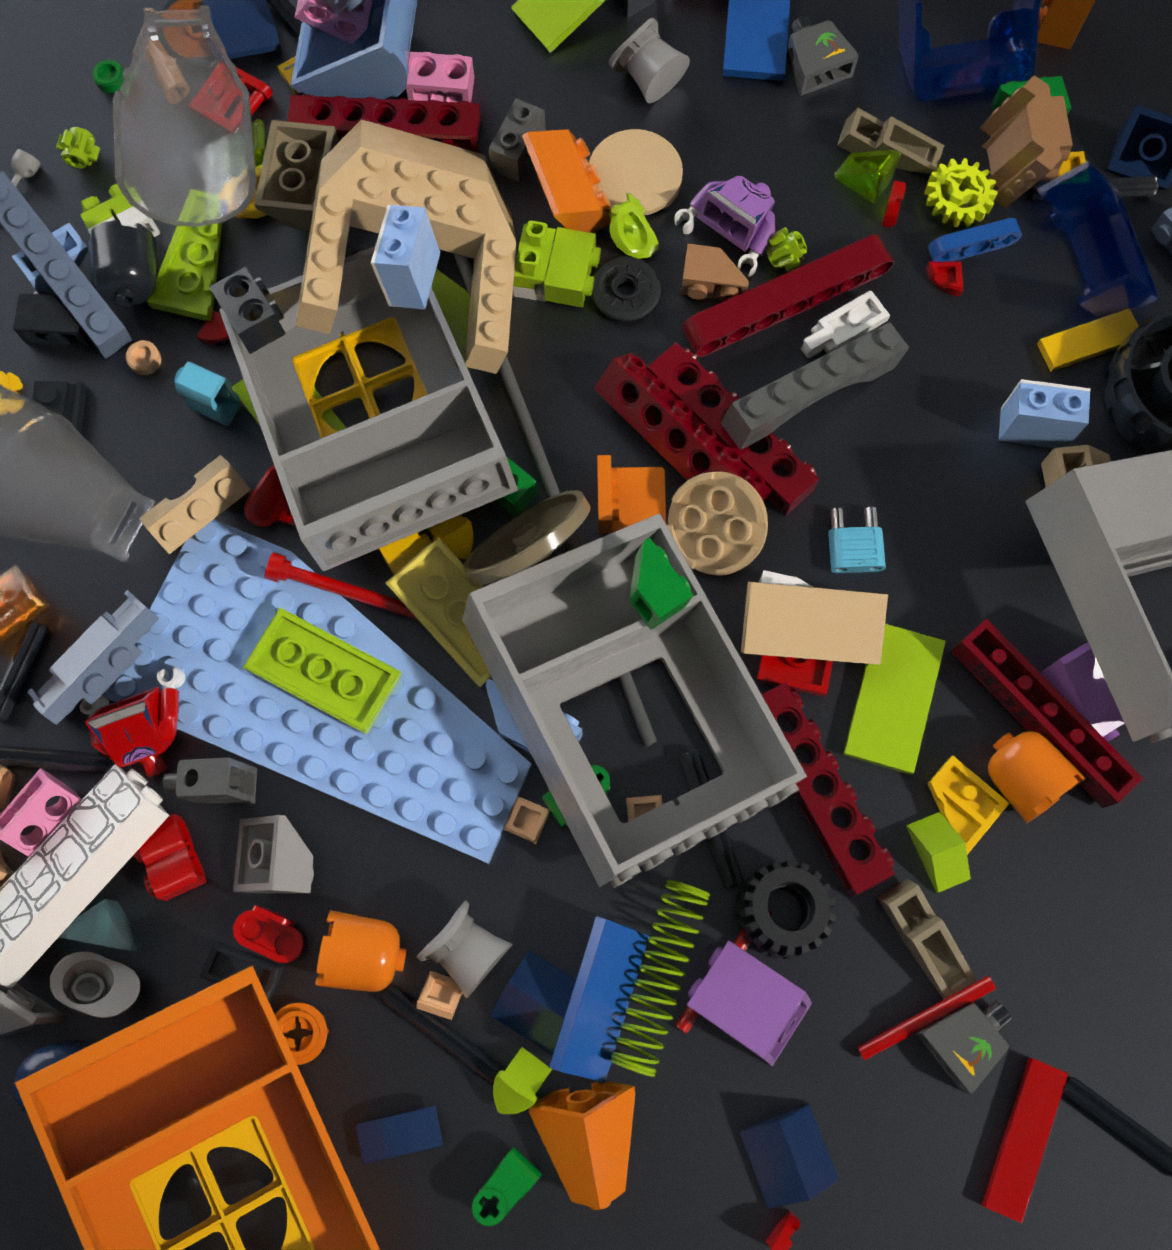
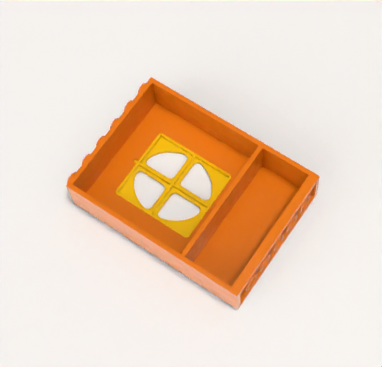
(168, 1094)

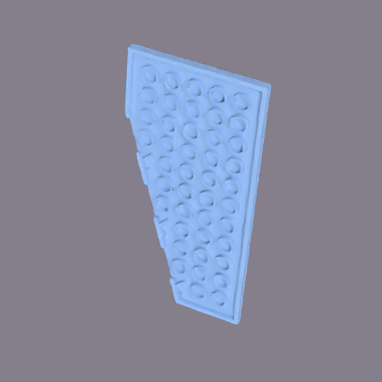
(420, 764)

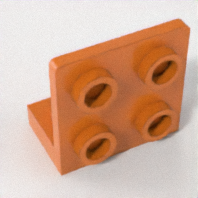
(628, 495)

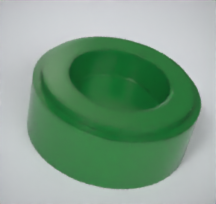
(108, 76)

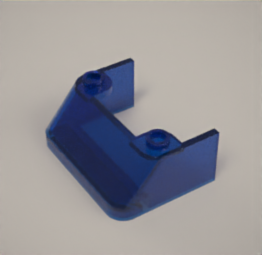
(972, 65)
(1102, 240)

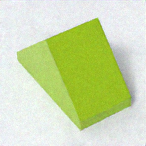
(940, 851)

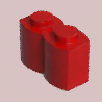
(170, 860)

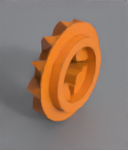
(310, 1019)

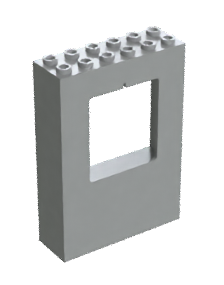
(574, 629)

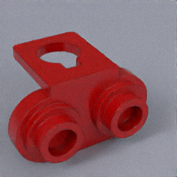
(268, 502)
(269, 934)

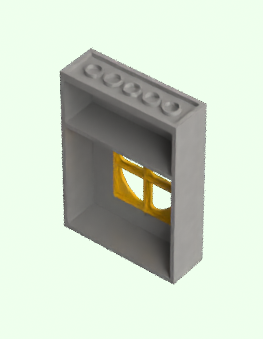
(397, 467)

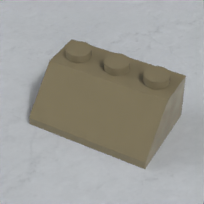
(292, 171)

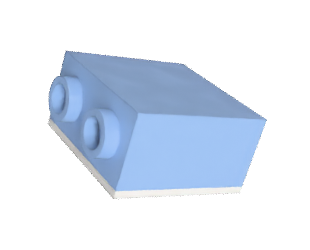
(406, 256)
(1044, 414)

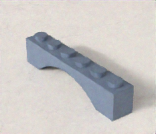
(60, 271)

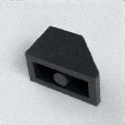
(45, 322)

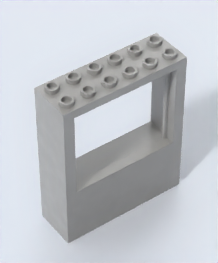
(1098, 532)

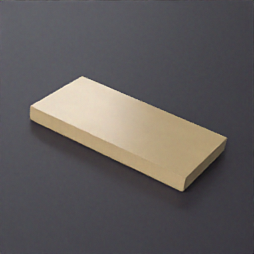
(814, 623)

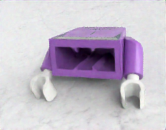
(737, 213)

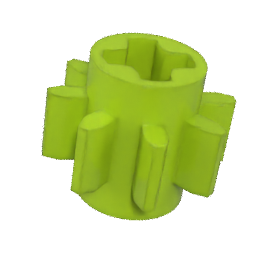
(77, 147)
(786, 249)

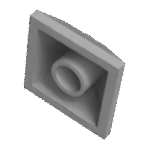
(272, 857)
(25, 1011)

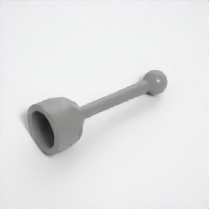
(23, 165)

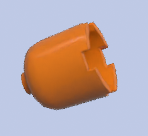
(1031, 773)
(359, 953)

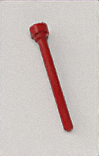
(280, 568)

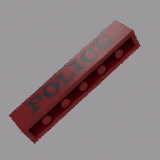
(1047, 712)

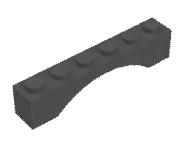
(772, 405)

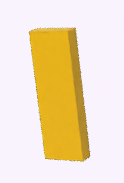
(1087, 340)

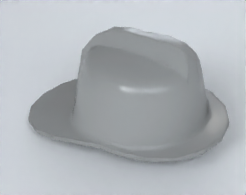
(94, 985)

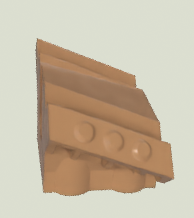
(1026, 140)

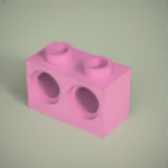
(343, 26)
(440, 77)
(30, 809)

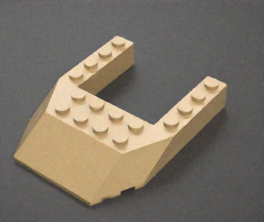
(465, 209)

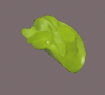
(631, 230)

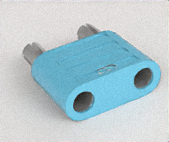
(856, 547)

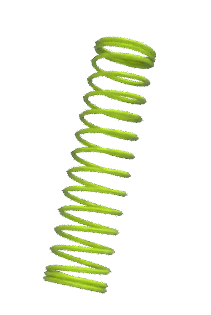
(692, 895)

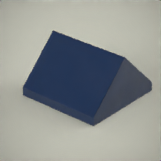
(1144, 146)
(535, 1001)
(789, 1157)

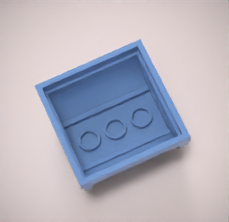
(369, 67)

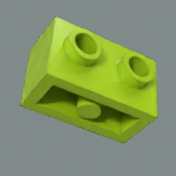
(570, 267)

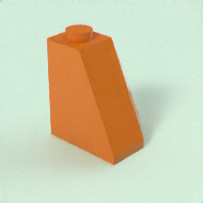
(588, 1139)

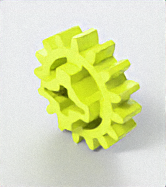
(960, 192)

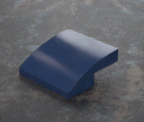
(244, 26)

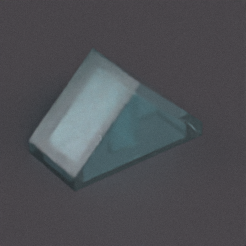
(104, 926)

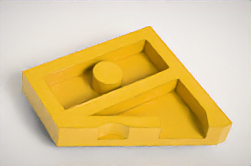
(965, 801)

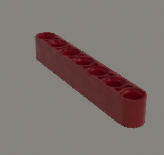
(787, 295)

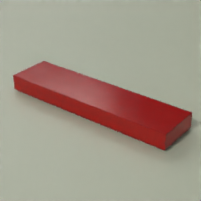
(1024, 1140)

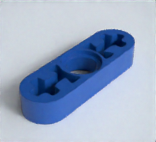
(975, 241)

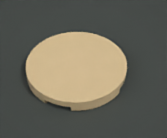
(639, 165)
(718, 522)

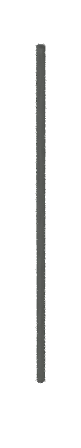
(551, 489)

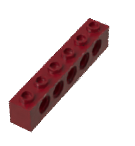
(400, 114)
(664, 433)
(786, 491)
(835, 841)

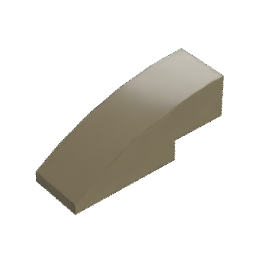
(867, 133)
(927, 938)

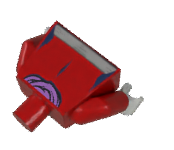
(138, 725)

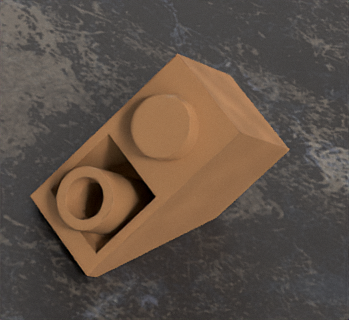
(711, 274)

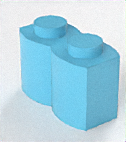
(207, 393)

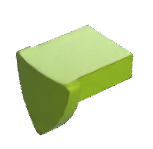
(517, 1085)

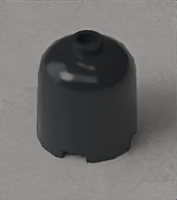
(123, 262)

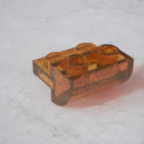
(18, 602)

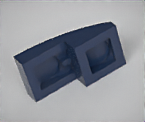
(399, 1134)

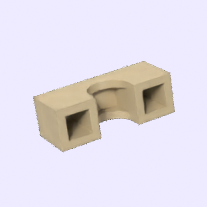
(179, 519)

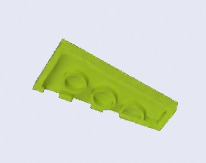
(189, 272)

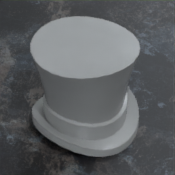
(650, 61)
(465, 950)

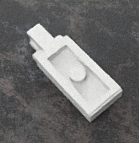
(845, 325)

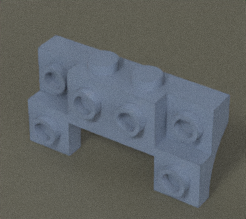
(94, 660)

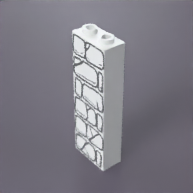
(73, 867)

